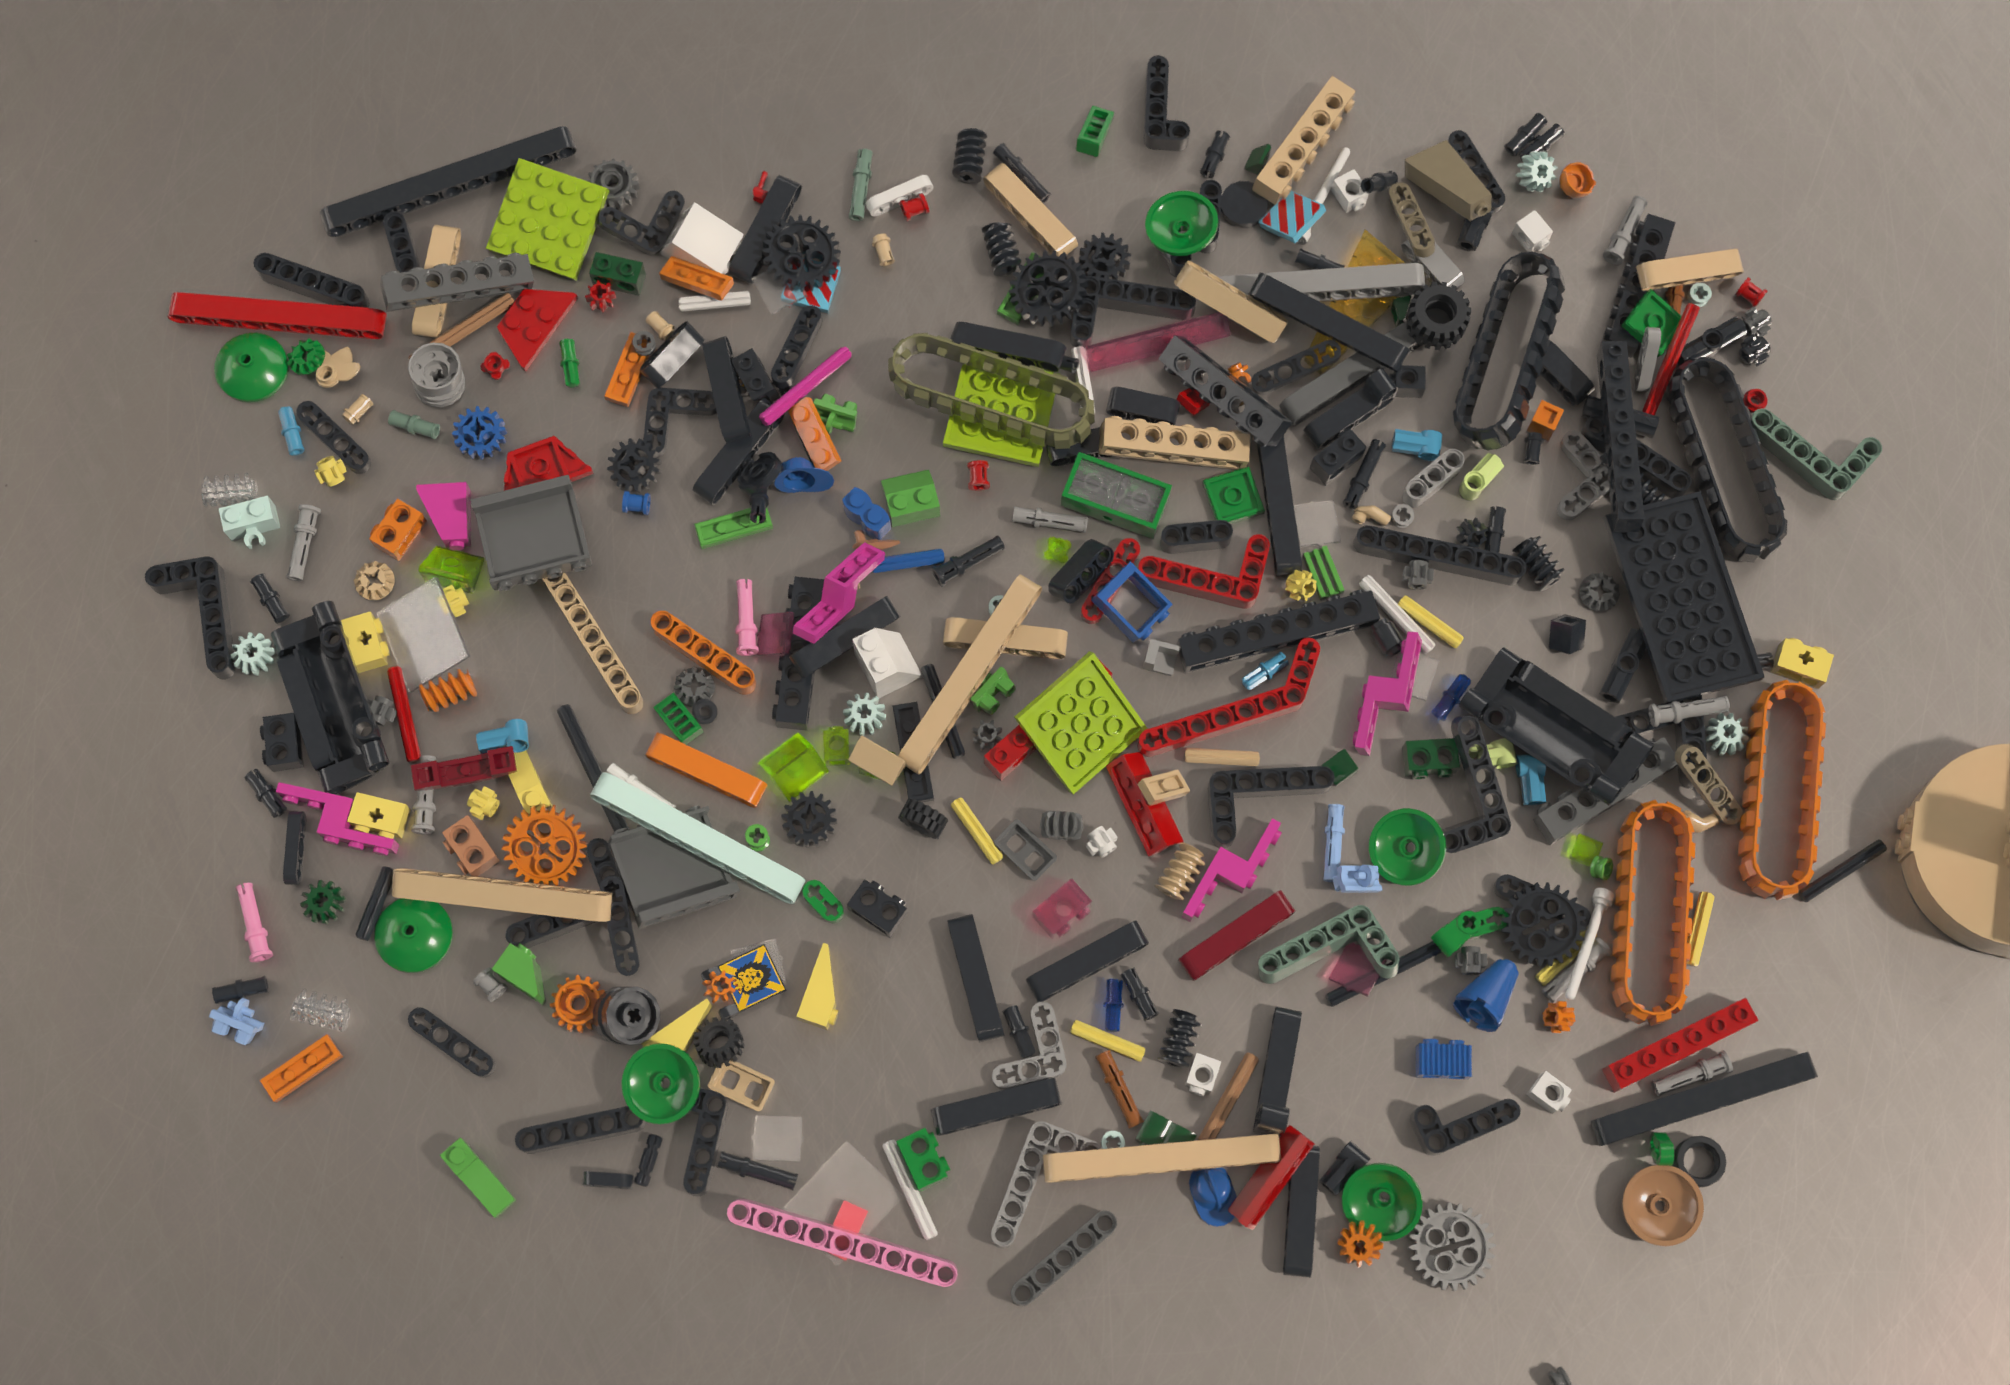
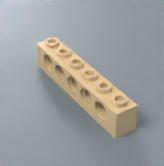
(1333, 94)
(1186, 452)

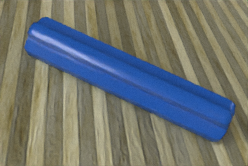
(911, 560)

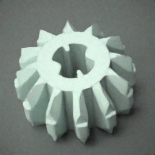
(1536, 171)
(246, 647)
(854, 716)
(1733, 741)

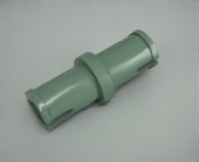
(414, 424)

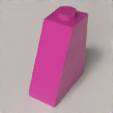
(450, 511)

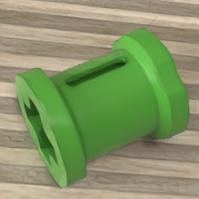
(752, 832)

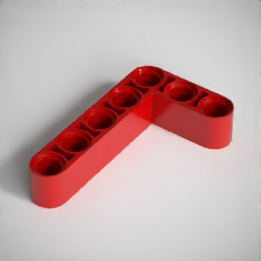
(1210, 578)

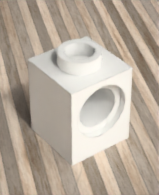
(1349, 182)
(1532, 232)
(1205, 1063)
(1537, 1093)

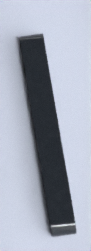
(1704, 1099)

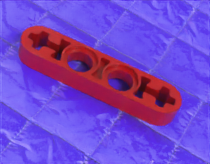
(1106, 576)

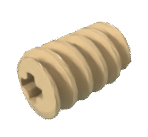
(1180, 871)

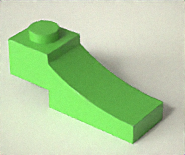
(478, 1177)

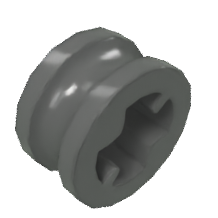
(638, 340)
(1559, 1377)

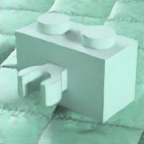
(249, 520)

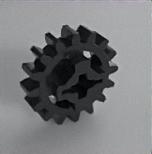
(1105, 249)
(624, 465)
(819, 819)

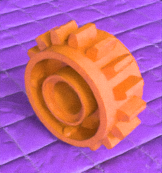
(564, 1003)

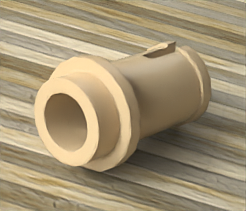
(883, 249)
(660, 325)
(357, 409)

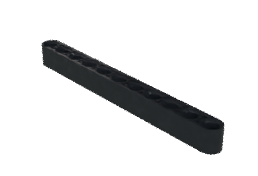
(446, 181)

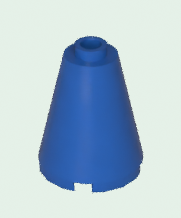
(1488, 996)

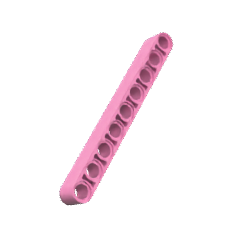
(829, 1245)

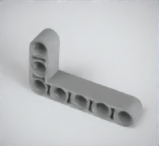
(1031, 1174)

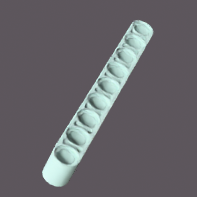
(697, 838)

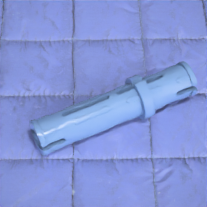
(1333, 841)

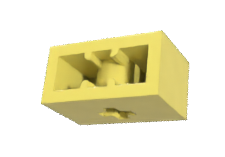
(358, 630)
(1789, 662)
(368, 807)

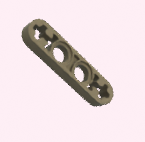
(1412, 219)
(1708, 784)

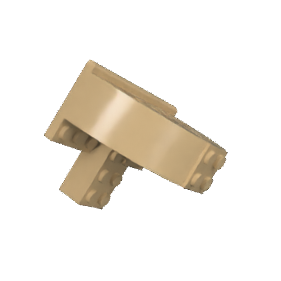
(1959, 849)

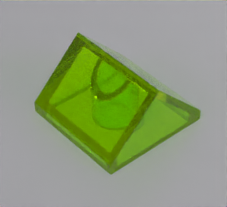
(452, 568)
(794, 766)

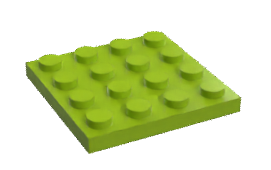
(548, 218)
(1004, 396)
(1081, 722)

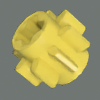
(330, 471)
(1300, 585)
(456, 600)
(483, 803)

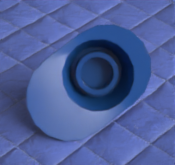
(802, 476)
(1213, 1195)

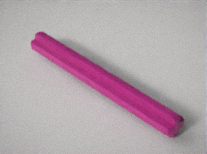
(805, 386)

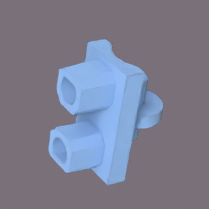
(1357, 879)
(239, 1017)

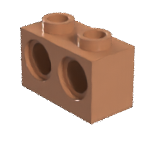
(474, 844)

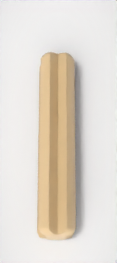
(1224, 757)

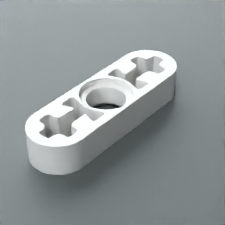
(891, 198)

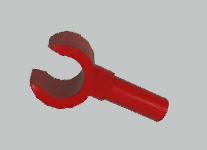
(759, 193)

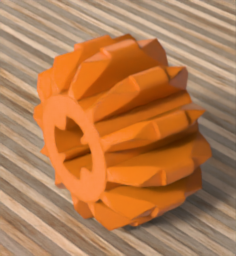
(1354, 1235)

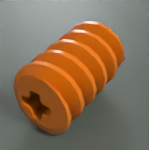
(448, 690)

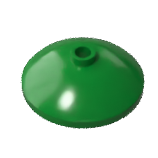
(1178, 213)
(258, 377)
(1390, 841)
(424, 946)
(644, 1083)
(1391, 1216)

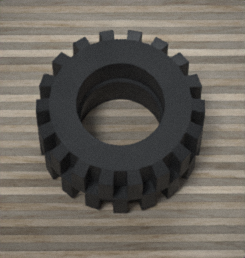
(1443, 298)

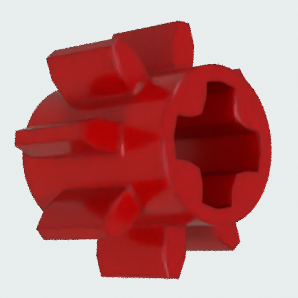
(600, 303)

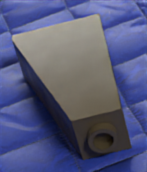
(1449, 179)

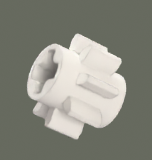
(1101, 841)

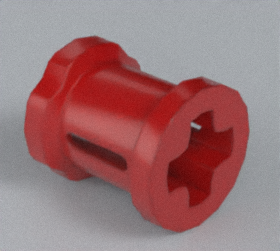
(914, 206)
(1751, 292)
(978, 475)

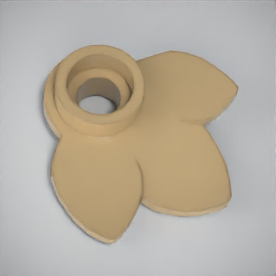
(338, 366)

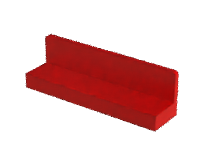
(1151, 822)
(1270, 1179)

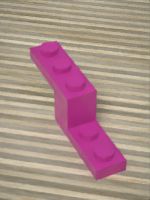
(839, 593)
(1387, 693)
(333, 822)
(1232, 870)

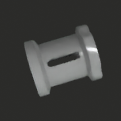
(490, 984)

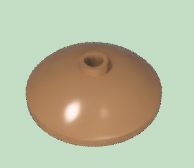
(1681, 1205)

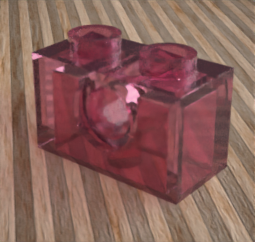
(1069, 895)

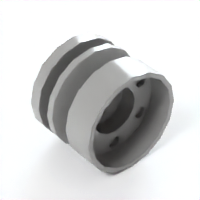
(436, 374)

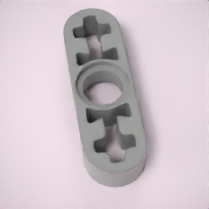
(1647, 359)

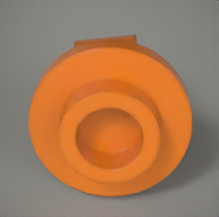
(1238, 370)

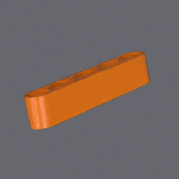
(696, 643)
(706, 770)

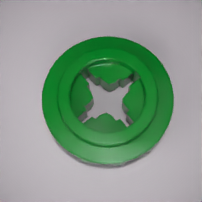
(314, 358)

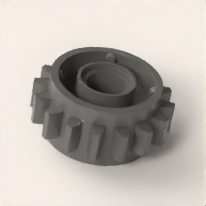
(618, 173)

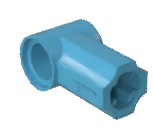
(1424, 444)
(513, 734)
(1532, 779)

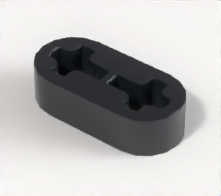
(607, 1180)

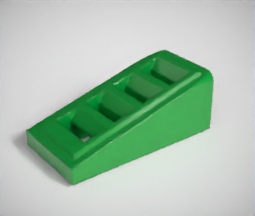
(1090, 144)
(688, 735)

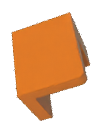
(1545, 419)

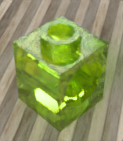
(840, 756)

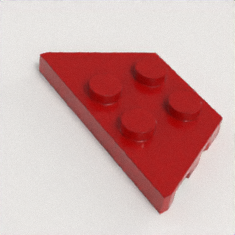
(533, 321)
(543, 462)

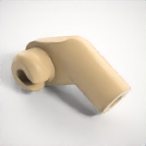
(1368, 512)
(1701, 824)

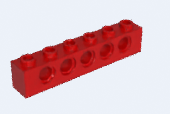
(1012, 750)
(1680, 1044)

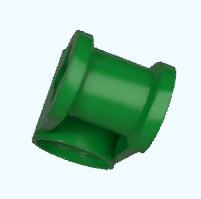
(1454, 935)

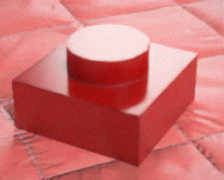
(1191, 401)

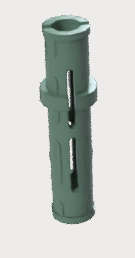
(861, 179)

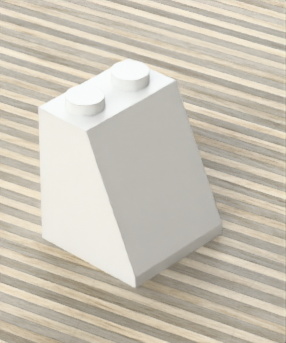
(702, 240)
(885, 660)

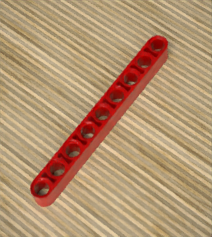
(277, 315)

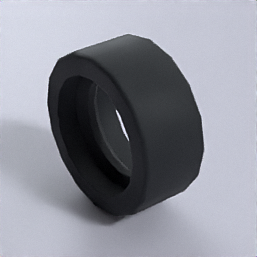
(1716, 1151)

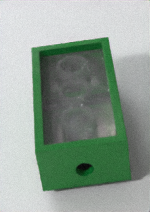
(1116, 495)

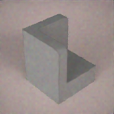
(1161, 657)

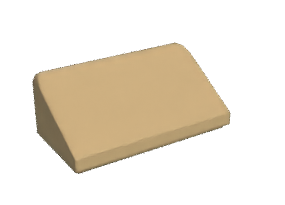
(877, 760)

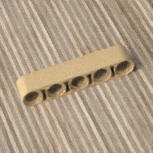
(1029, 210)
(442, 250)
(1689, 269)
(1231, 301)
(1026, 641)

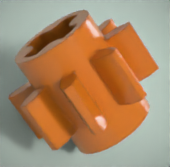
(725, 983)
(1559, 1017)

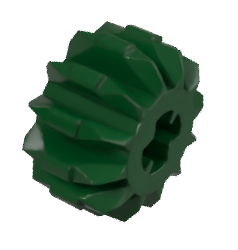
(329, 907)

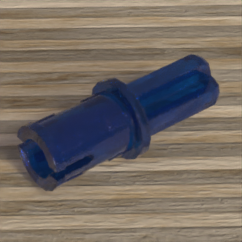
(1451, 697)
(1113, 1004)

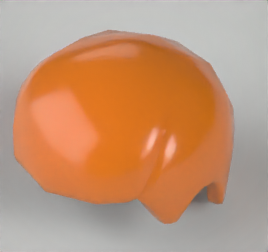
(1577, 180)

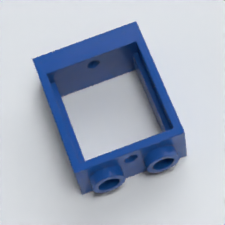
(1132, 573)

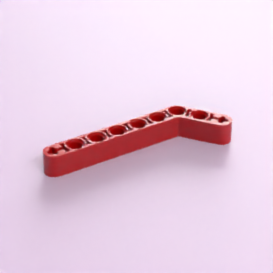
(1231, 711)

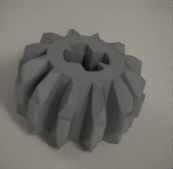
(1061, 825)

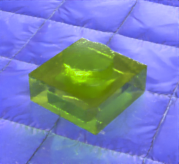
(1585, 849)

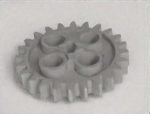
(1459, 1270)

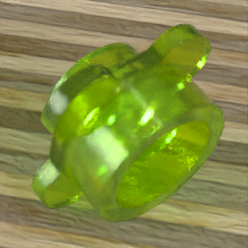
(1063, 545)

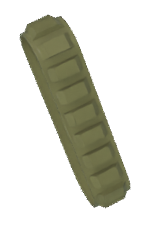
(1006, 368)

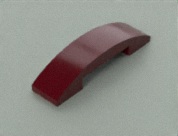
(464, 770)

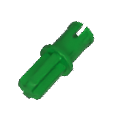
(569, 363)

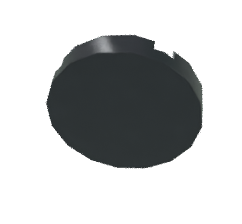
(1243, 205)
(760, 473)

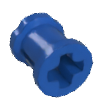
(636, 503)

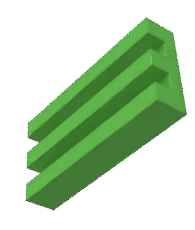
(1332, 569)

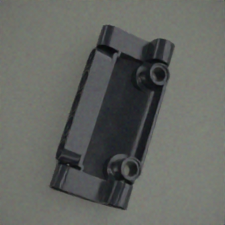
(329, 700)
(1557, 725)

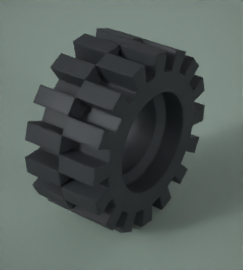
(923, 818)
(725, 1053)

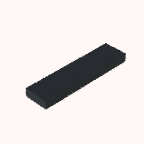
(906, 720)

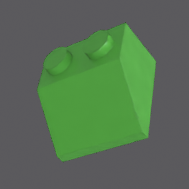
(911, 498)
(521, 970)

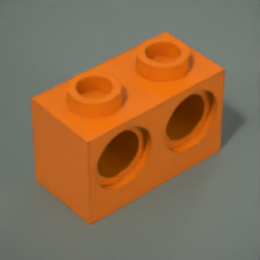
(403, 532)

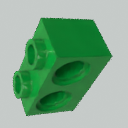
(916, 1162)

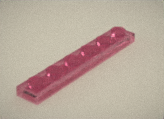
(1154, 341)

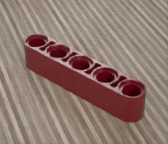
(1236, 935)

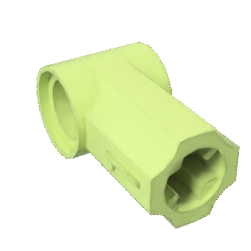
(1481, 476)
(1500, 752)

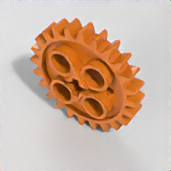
(528, 861)

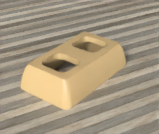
(746, 1076)

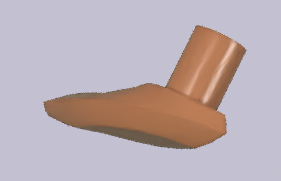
(880, 544)

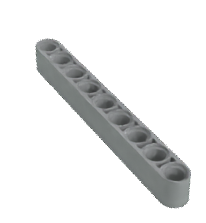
(1345, 282)

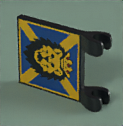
(753, 981)

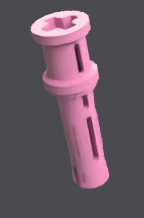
(746, 628)
(255, 933)

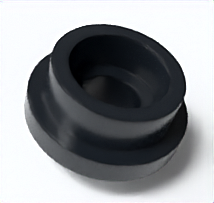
(704, 719)

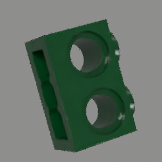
(621, 273)
(1429, 752)

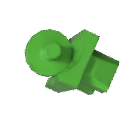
(835, 415)
(991, 685)

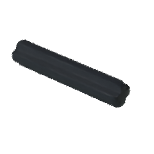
(375, 904)

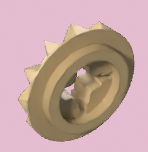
(374, 591)

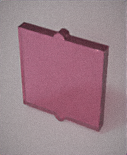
(775, 633)
(1355, 970)

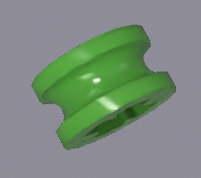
(1601, 867)

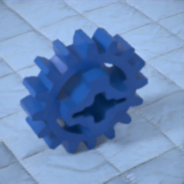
(488, 438)

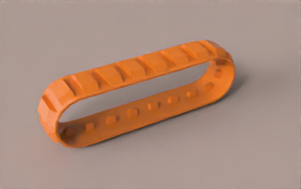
(1811, 783)
(1683, 904)

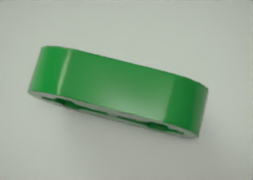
(827, 897)
(1489, 928)
(1661, 1149)

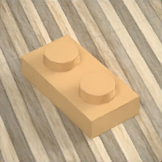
(1163, 787)

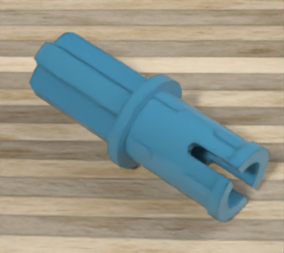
(291, 431)
(1264, 671)

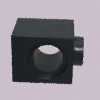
(1416, 375)

